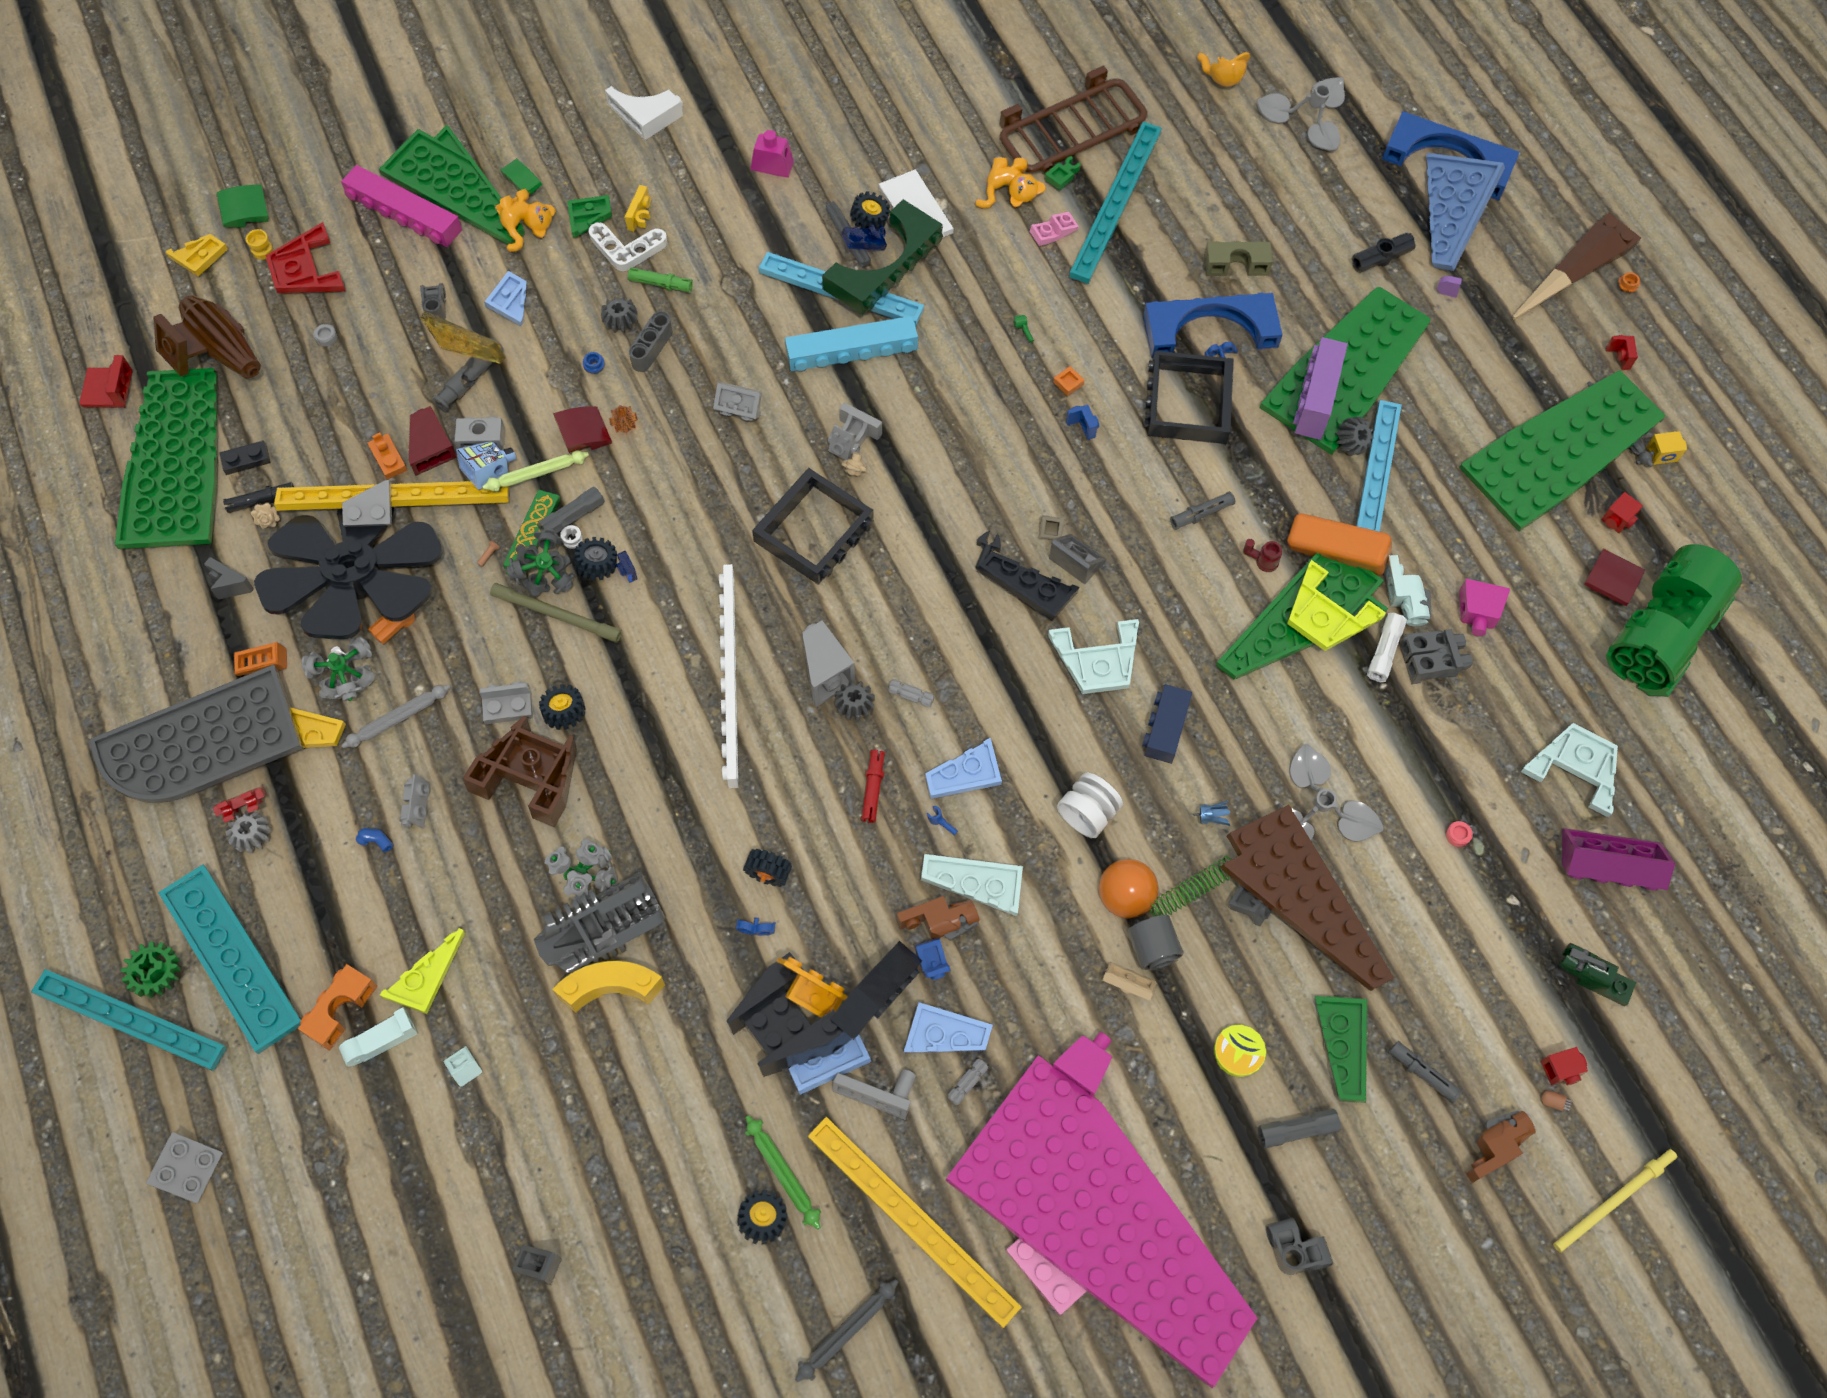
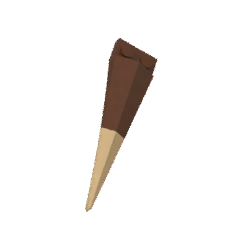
(1599, 246)

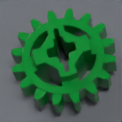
(150, 969)

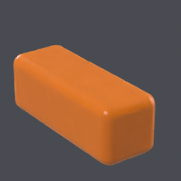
(1340, 542)

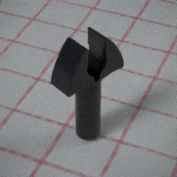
(987, 549)

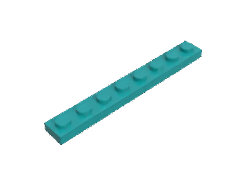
(129, 1020)

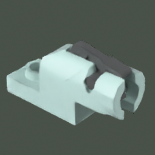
(1408, 593)

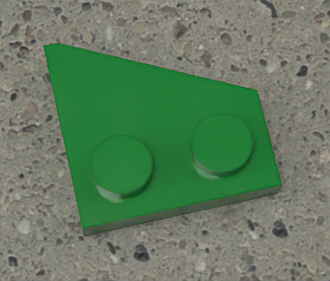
(587, 212)

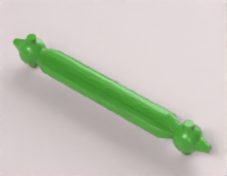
(783, 1172)

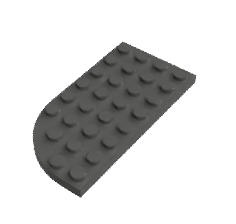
(200, 740)

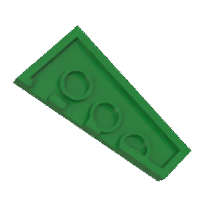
(1345, 1038)

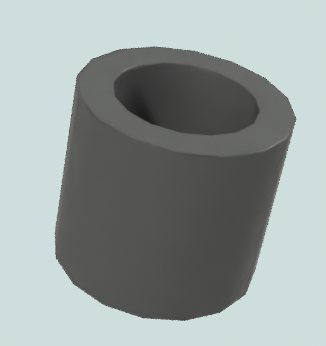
(1155, 942)

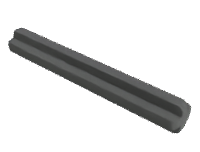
(841, 222)

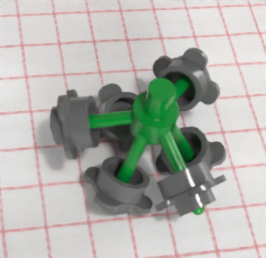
(544, 561)

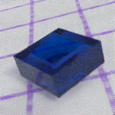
(626, 567)

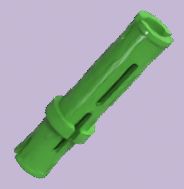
(666, 281)

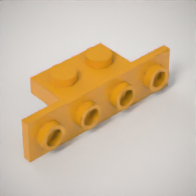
(810, 990)

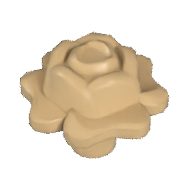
(854, 465)
(265, 515)

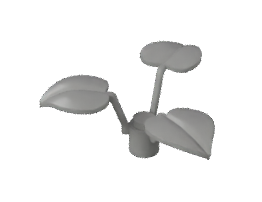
(1324, 94)
(1313, 769)

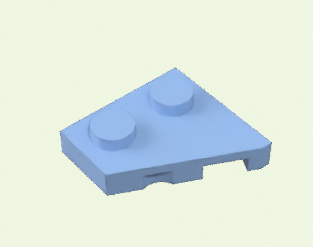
(509, 298)

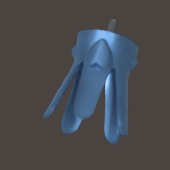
(1209, 813)

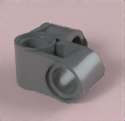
(1310, 1254)

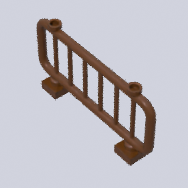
(1095, 83)

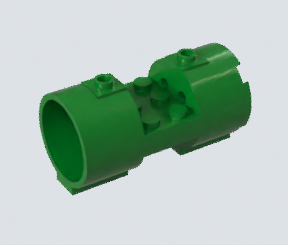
(1686, 602)

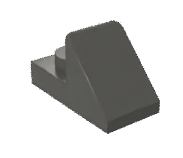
(228, 581)

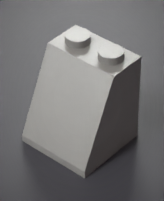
(826, 663)

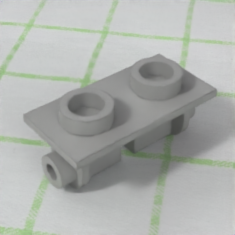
(416, 793)

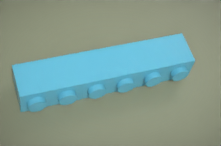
(851, 343)

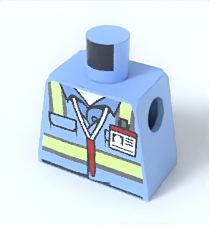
(483, 462)

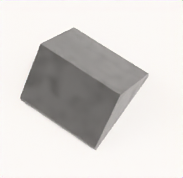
(1075, 557)

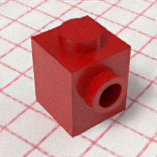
(1622, 513)
(1565, 1066)

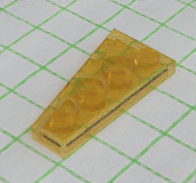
(461, 340)

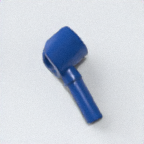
(940, 820)

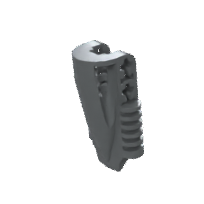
(598, 924)

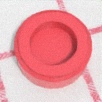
(1459, 834)

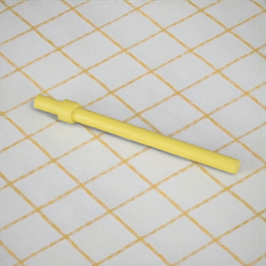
(1651, 1170)

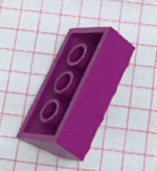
(1616, 859)

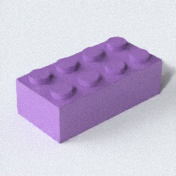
(1319, 388)

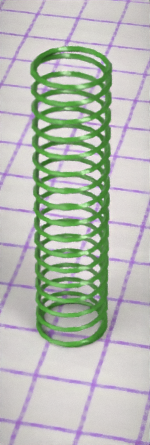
(1192, 890)

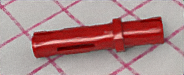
(874, 777)

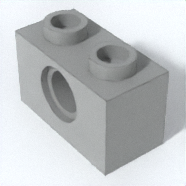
(469, 429)

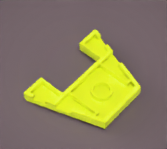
(1324, 620)

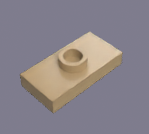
(1129, 981)

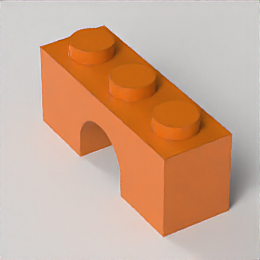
(347, 986)

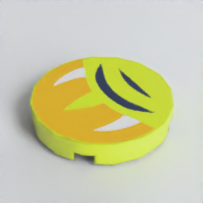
(1239, 1050)

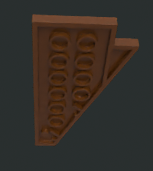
(1292, 880)

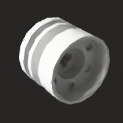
(1090, 805)

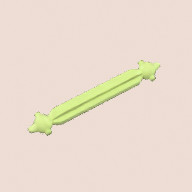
(535, 470)

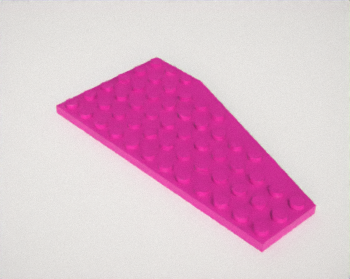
(1089, 1204)

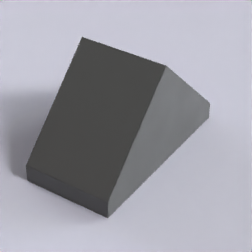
(537, 1264)

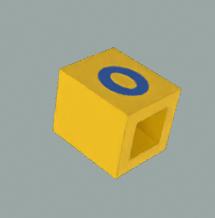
(1667, 447)

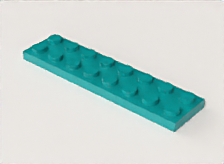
(230, 959)

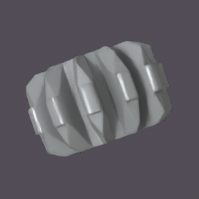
(249, 822)

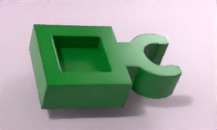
(1061, 174)

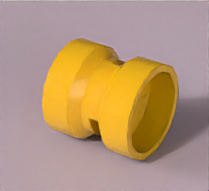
(259, 244)

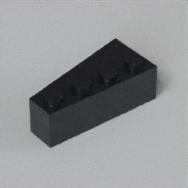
(877, 989)

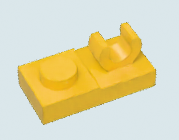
(637, 209)

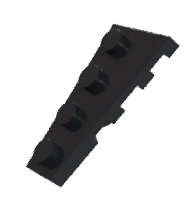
(1038, 591)

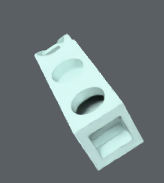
(378, 1038)

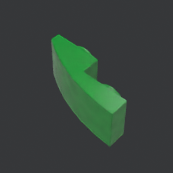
(521, 176)

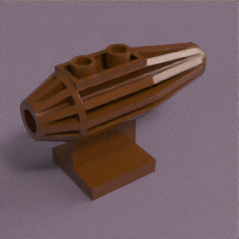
(204, 329)

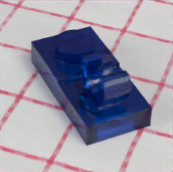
(864, 238)

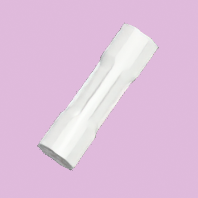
(1382, 660)

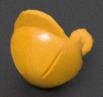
(1225, 72)

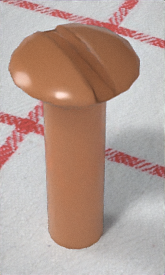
(492, 547)

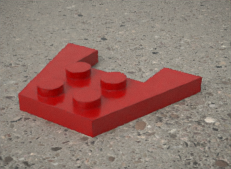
(294, 267)

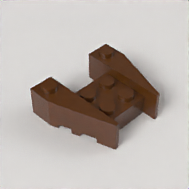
(528, 762)

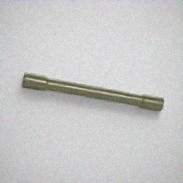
(601, 629)

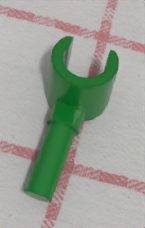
(1021, 322)

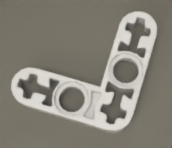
(621, 251)

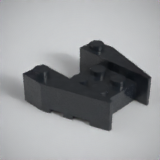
(781, 1026)

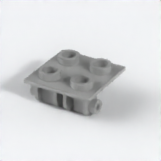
(184, 1167)

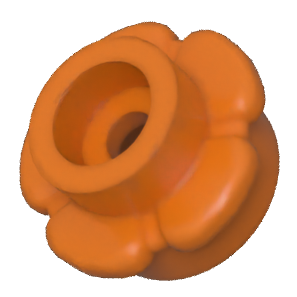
(1629, 282)

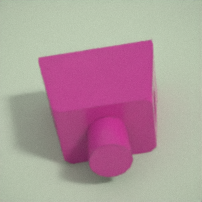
(772, 155)
(1481, 605)
(1086, 1062)

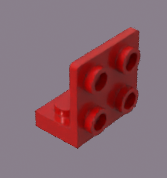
(107, 385)

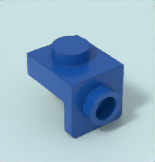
(1084, 416)
(933, 959)

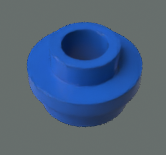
(593, 357)

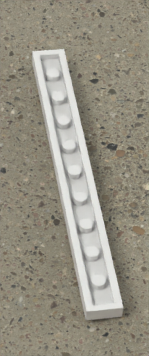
(728, 684)

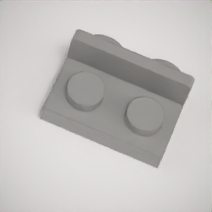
(737, 400)
(506, 702)

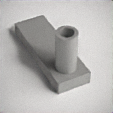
(893, 1104)

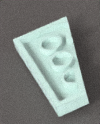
(981, 881)

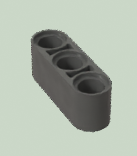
(650, 341)

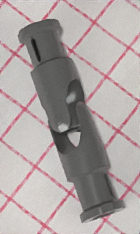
(453, 387)

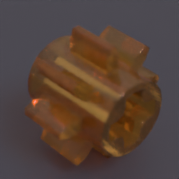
(623, 419)

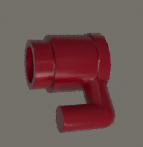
(1267, 558)

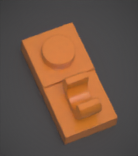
(387, 455)

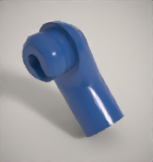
(374, 835)

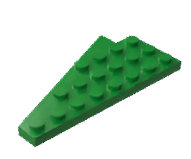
(449, 178)
(1273, 639)

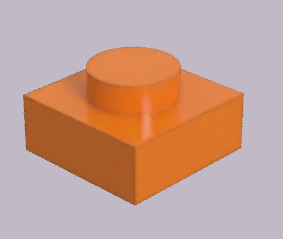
(1068, 381)

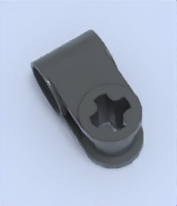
(434, 300)

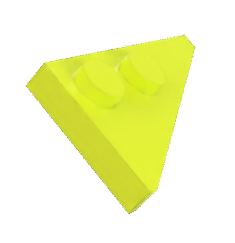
(421, 983)

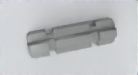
(911, 693)
(967, 1082)

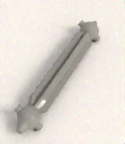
(395, 716)

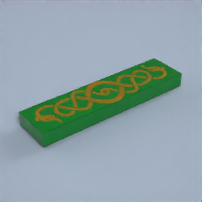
(542, 505)

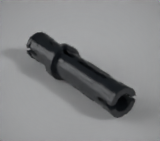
(254, 498)

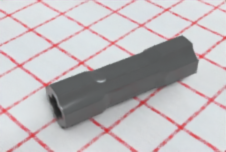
(574, 510)
(1280, 1132)

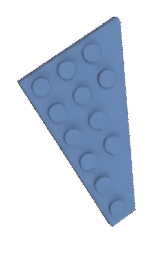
(1457, 199)

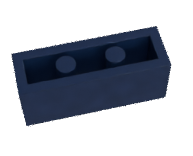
(1167, 723)

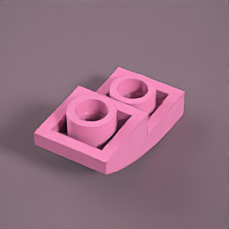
(1056, 228)

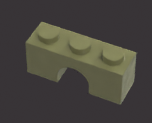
(1254, 255)

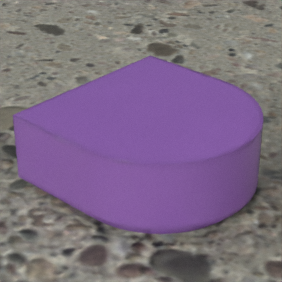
(1449, 286)

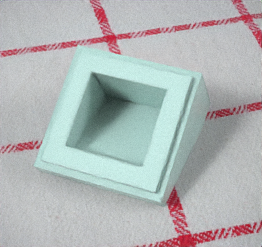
(463, 1066)

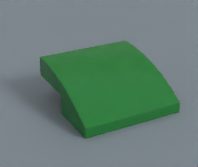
(242, 205)

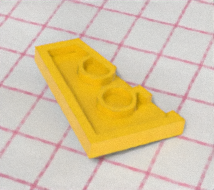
(317, 729)

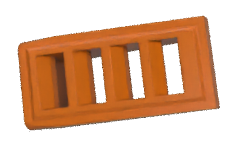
(275, 654)

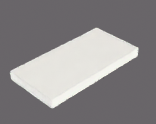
(913, 190)

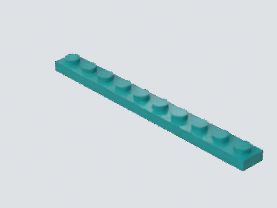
(1115, 203)

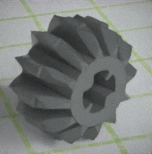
(619, 314)
(1354, 435)
(846, 699)

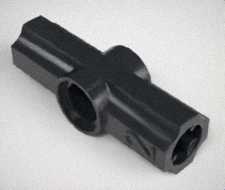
(1383, 252)

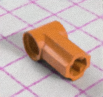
(385, 629)

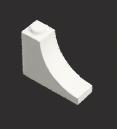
(646, 114)

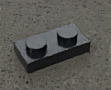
(244, 457)

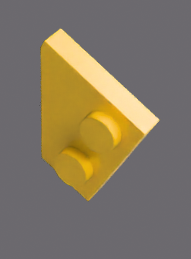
(198, 254)

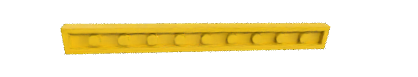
(401, 495)
(915, 1223)

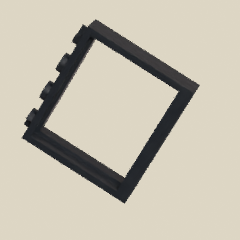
(1192, 364)
(788, 502)

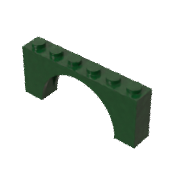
(864, 288)

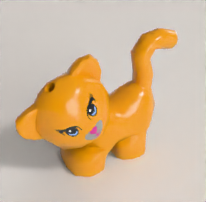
(1021, 186)
(535, 216)

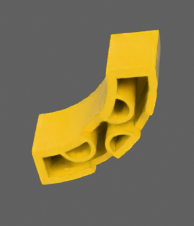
(607, 978)

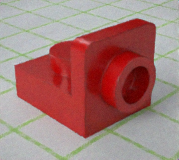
(1626, 350)

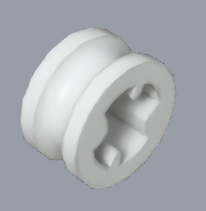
(574, 531)

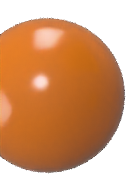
(1128, 888)

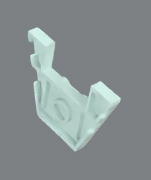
(1099, 666)
(1584, 756)

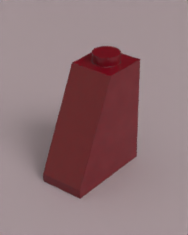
(427, 442)

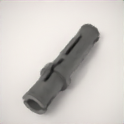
(1180, 519)
(1415, 1064)

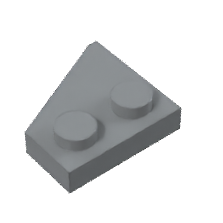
(369, 507)

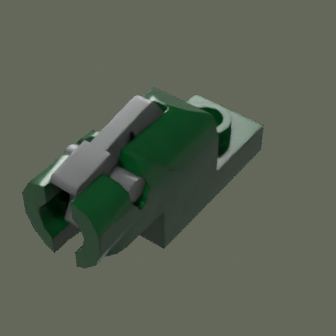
(1597, 974)

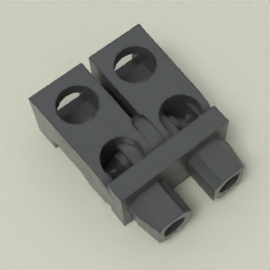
(1434, 655)

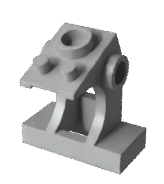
(856, 425)

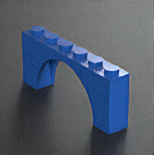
(1417, 133)
(1253, 312)

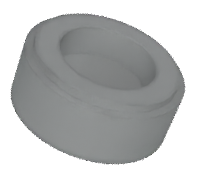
(325, 335)

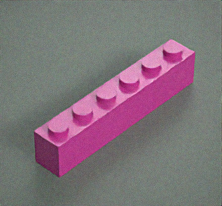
(401, 206)

